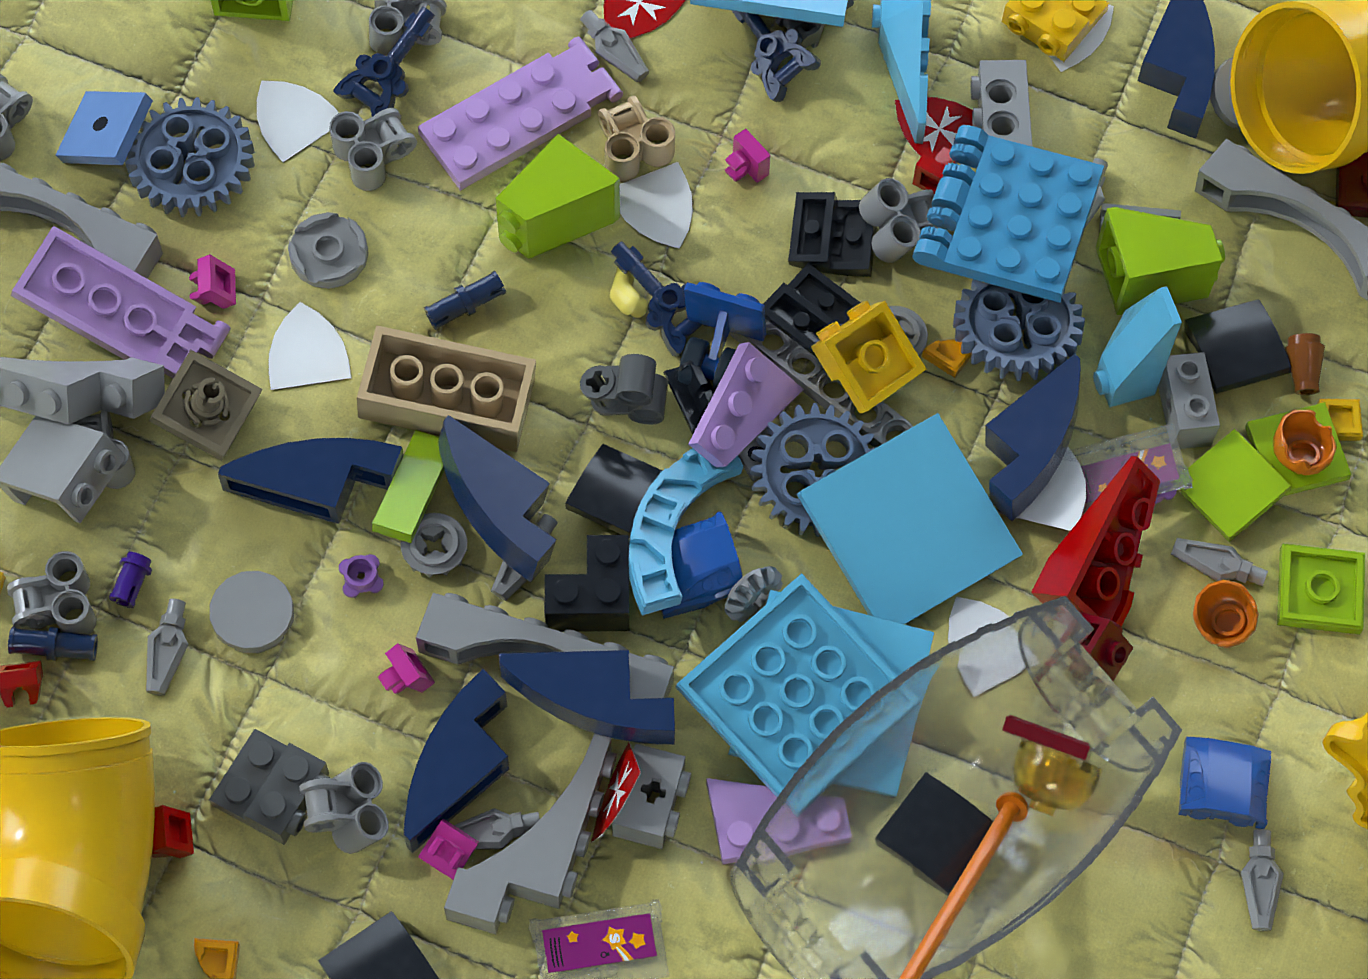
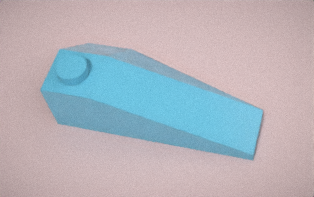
(905, 51)
(1138, 350)

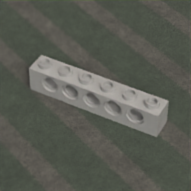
(1002, 100)

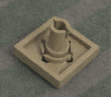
(212, 392)

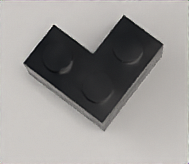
(592, 599)

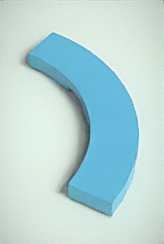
(655, 524)

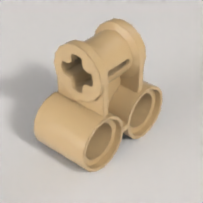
(631, 135)

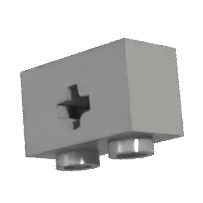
(1189, 400)
(646, 821)

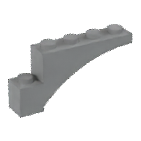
(79, 388)
(540, 860)

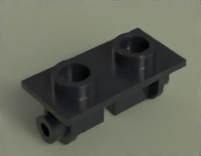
(692, 397)

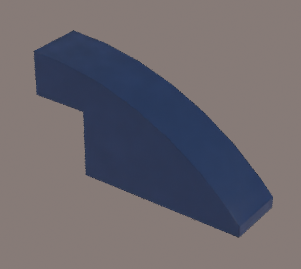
(1182, 63)
(1033, 438)
(312, 473)
(497, 497)
(590, 693)
(456, 760)

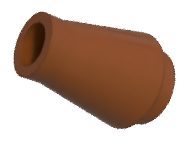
(1306, 360)

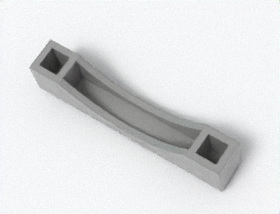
(1245, 183)
(101, 229)
(464, 632)

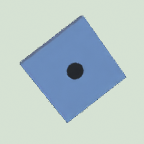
(104, 128)

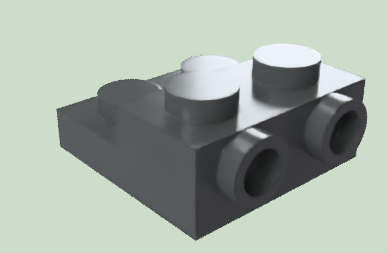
(265, 785)

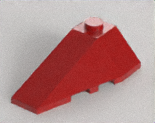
(1101, 550)

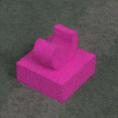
(748, 158)
(214, 282)
(405, 672)
(448, 849)

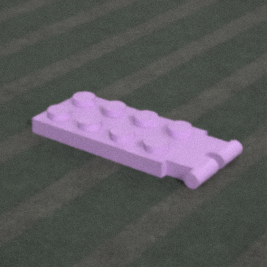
(518, 113)
(114, 305)

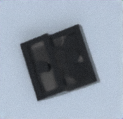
(831, 235)
(808, 306)
(1238, 345)
(612, 489)
(934, 833)
(378, 952)

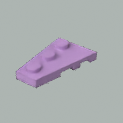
(742, 405)
(736, 813)

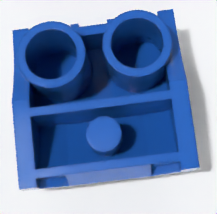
(703, 564)
(1224, 781)

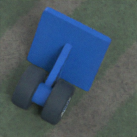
(725, 313)

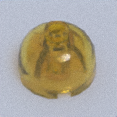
(1053, 778)

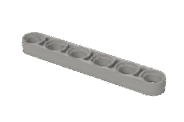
(814, 382)

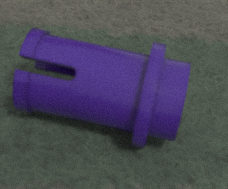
(130, 579)

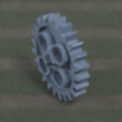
(221, 166)
(994, 335)
(813, 433)

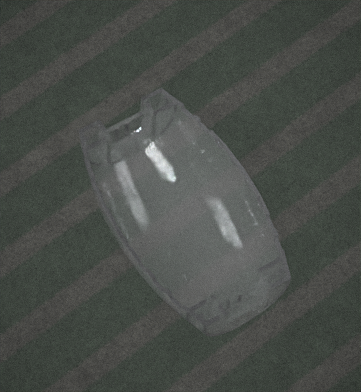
(849, 909)

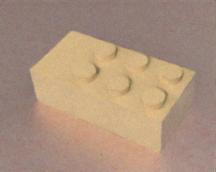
(424, 379)

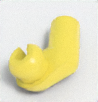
(626, 297)

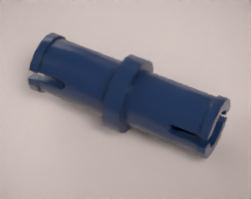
(465, 300)
(52, 644)

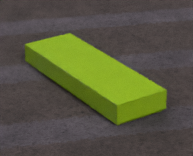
(410, 489)

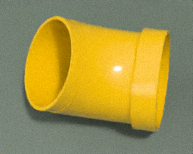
(1304, 84)
(74, 847)

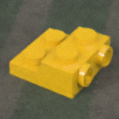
(1054, 24)
(868, 354)

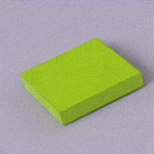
(1261, 437)
(1234, 485)
(1321, 589)

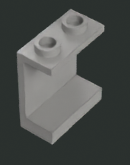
(60, 465)

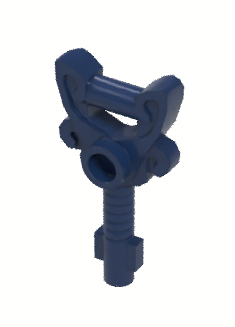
(772, 50)
(385, 68)
(664, 302)

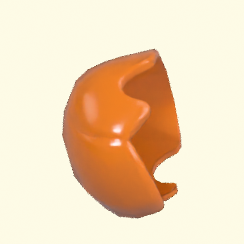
(1303, 443)
(1225, 613)

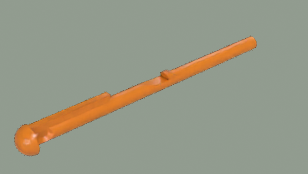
(1011, 808)

